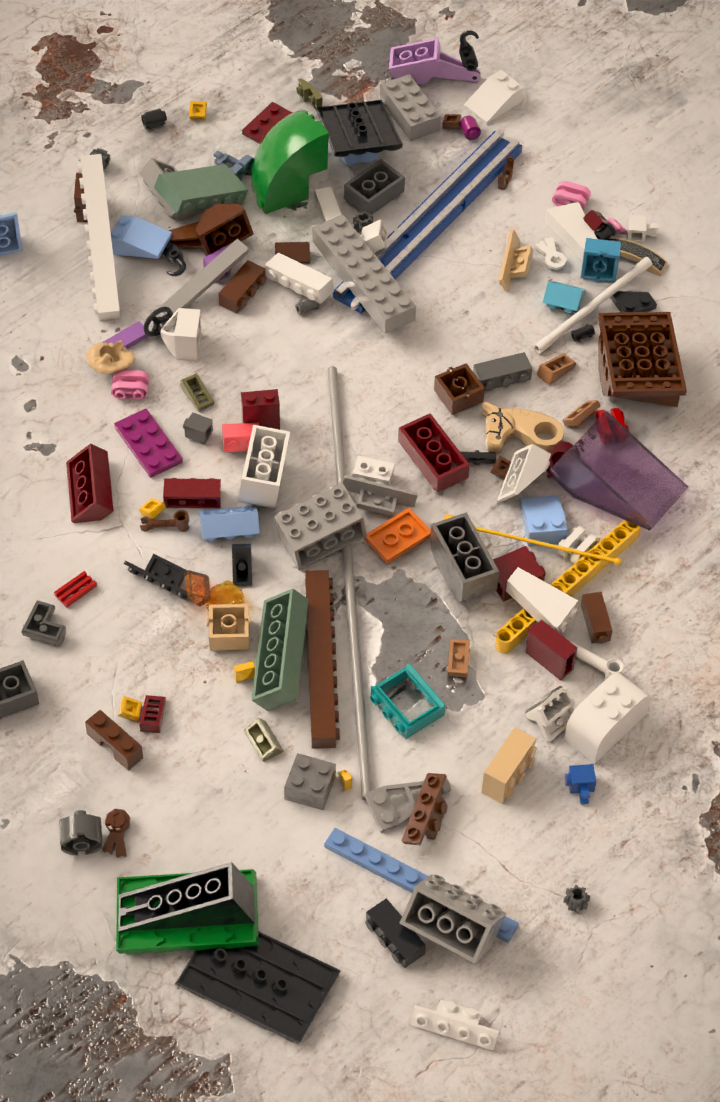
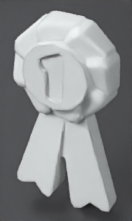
(553, 259)

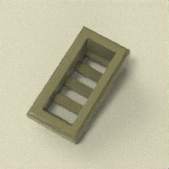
(195, 379)

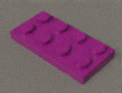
(148, 443)

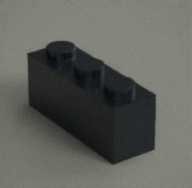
(400, 940)

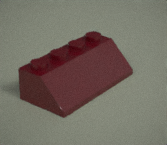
(89, 485)

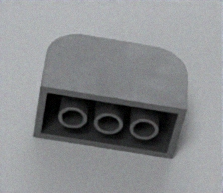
(463, 558)

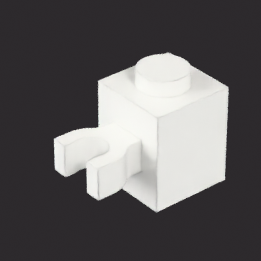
(638, 229)

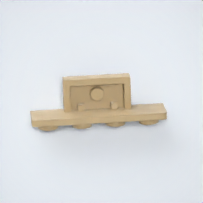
(515, 262)

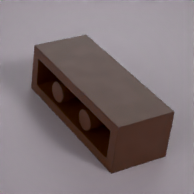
(242, 286)

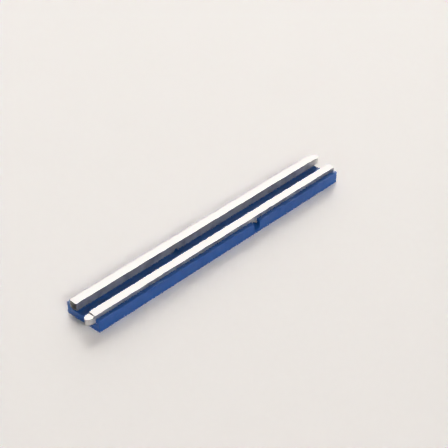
(440, 209)

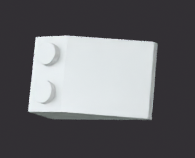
(495, 97)
(524, 468)

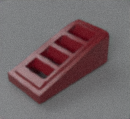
(595, 220)
(152, 726)

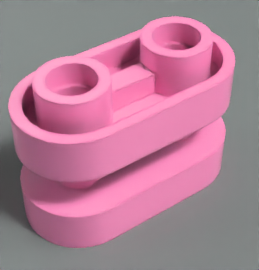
(571, 193)
(130, 384)

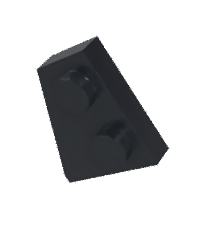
(633, 301)

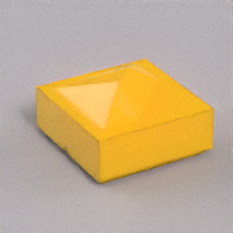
(198, 110)
(152, 508)
(244, 671)
(130, 708)

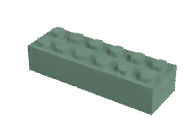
(280, 650)

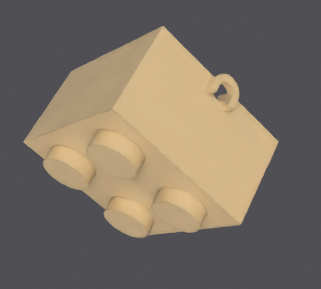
(228, 627)

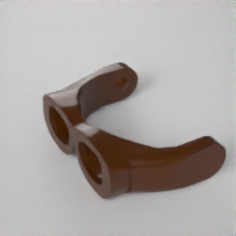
(507, 170)

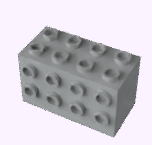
(320, 526)
(453, 918)

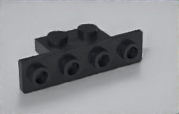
(162, 571)

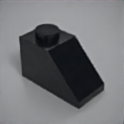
(242, 564)

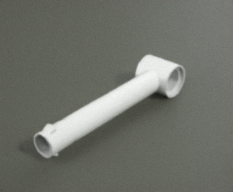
(598, 662)

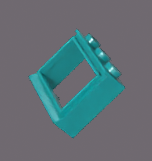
(391, 711)

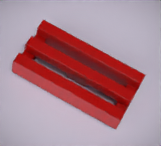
(73, 586)

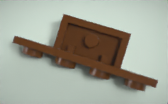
(427, 812)

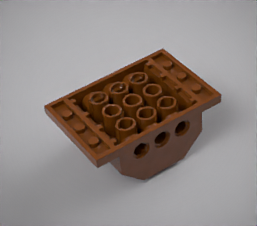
(640, 358)

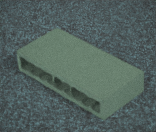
(200, 188)

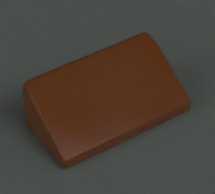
(295, 250)

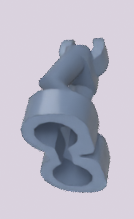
(240, 166)

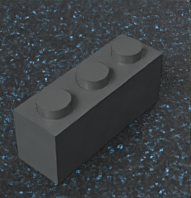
(503, 371)

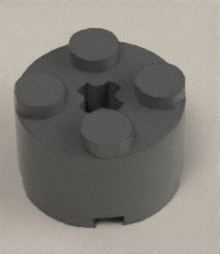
(80, 833)

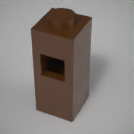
(596, 617)

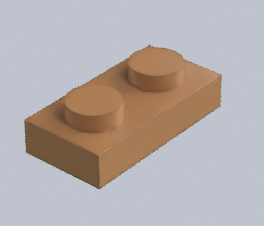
(586, 410)
(458, 658)

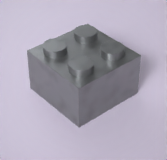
(310, 781)

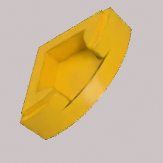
(345, 778)

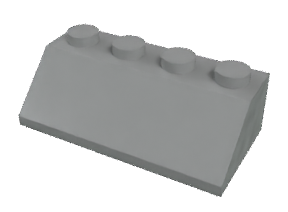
(150, 174)

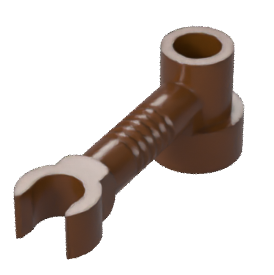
(180, 520)

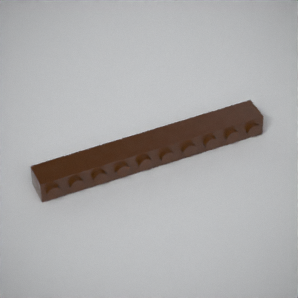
(320, 660)

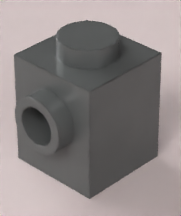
(198, 427)

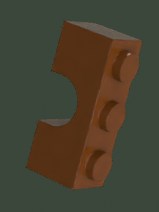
(124, 747)

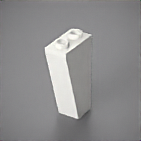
(569, 226)
(542, 600)

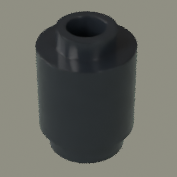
(154, 118)

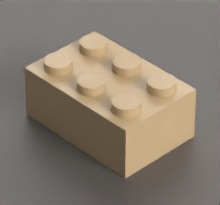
(509, 766)

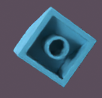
(564, 296)

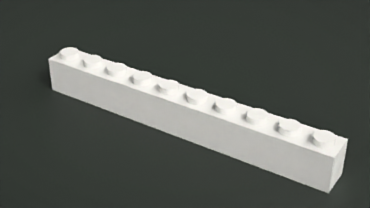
(100, 237)

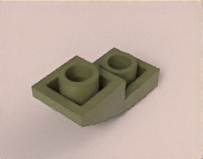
(309, 93)

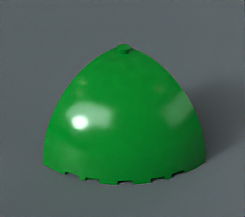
(286, 159)

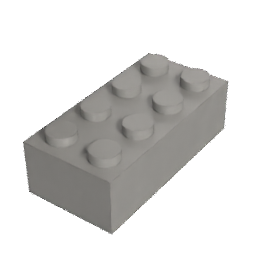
(410, 107)

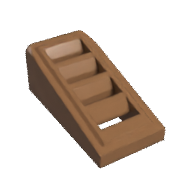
(554, 368)

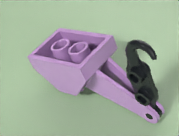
(426, 61)

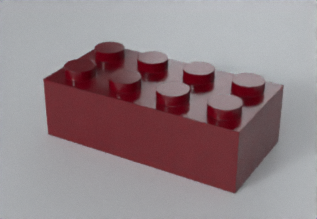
(433, 452)

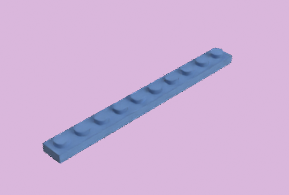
(391, 869)

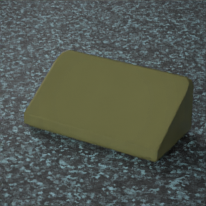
(263, 739)

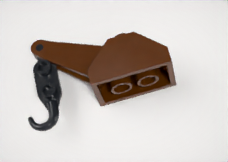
(214, 230)

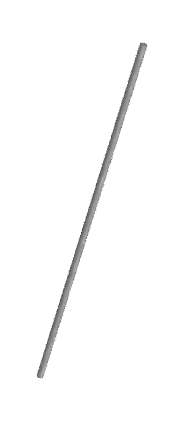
(350, 597)

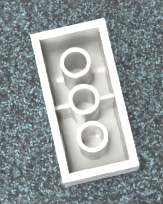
(264, 466)
(606, 716)

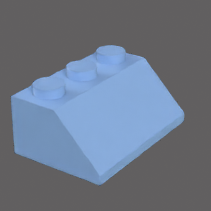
(229, 523)

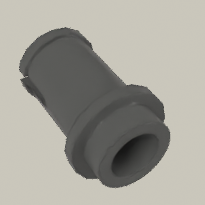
(303, 307)

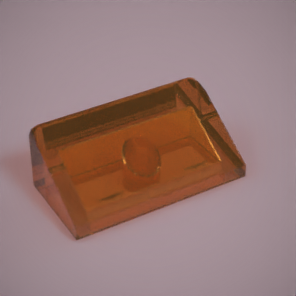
(198, 587)

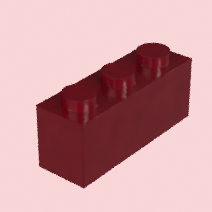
(192, 493)

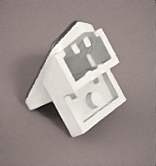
(552, 712)

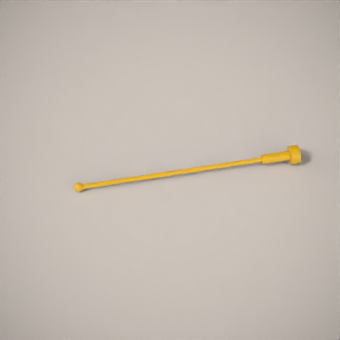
(617, 561)

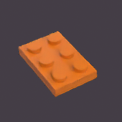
(398, 535)

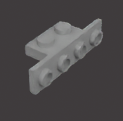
(377, 496)

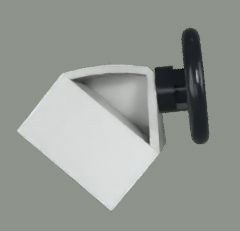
(178, 330)

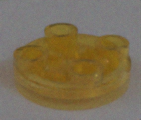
(225, 594)

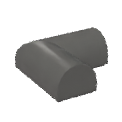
(39, 625)

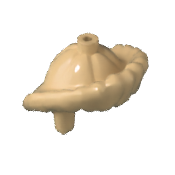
(109, 357)

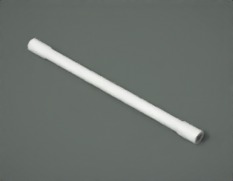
(548, 340)

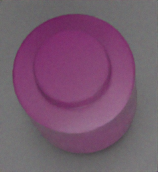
(470, 127)

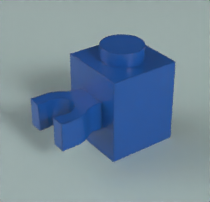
(581, 780)

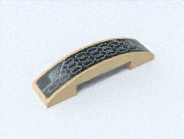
(637, 252)

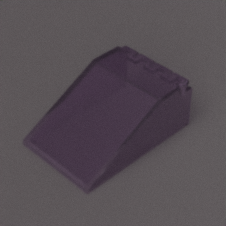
(618, 474)

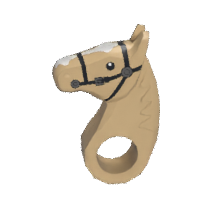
(523, 423)

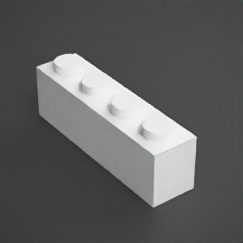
(299, 278)

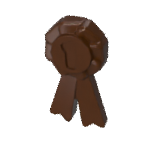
(117, 823)

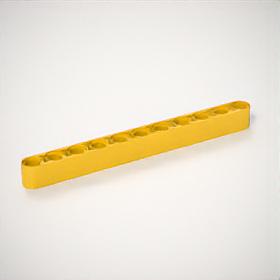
(578, 575)

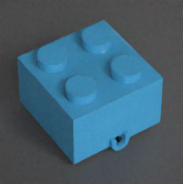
(600, 260)

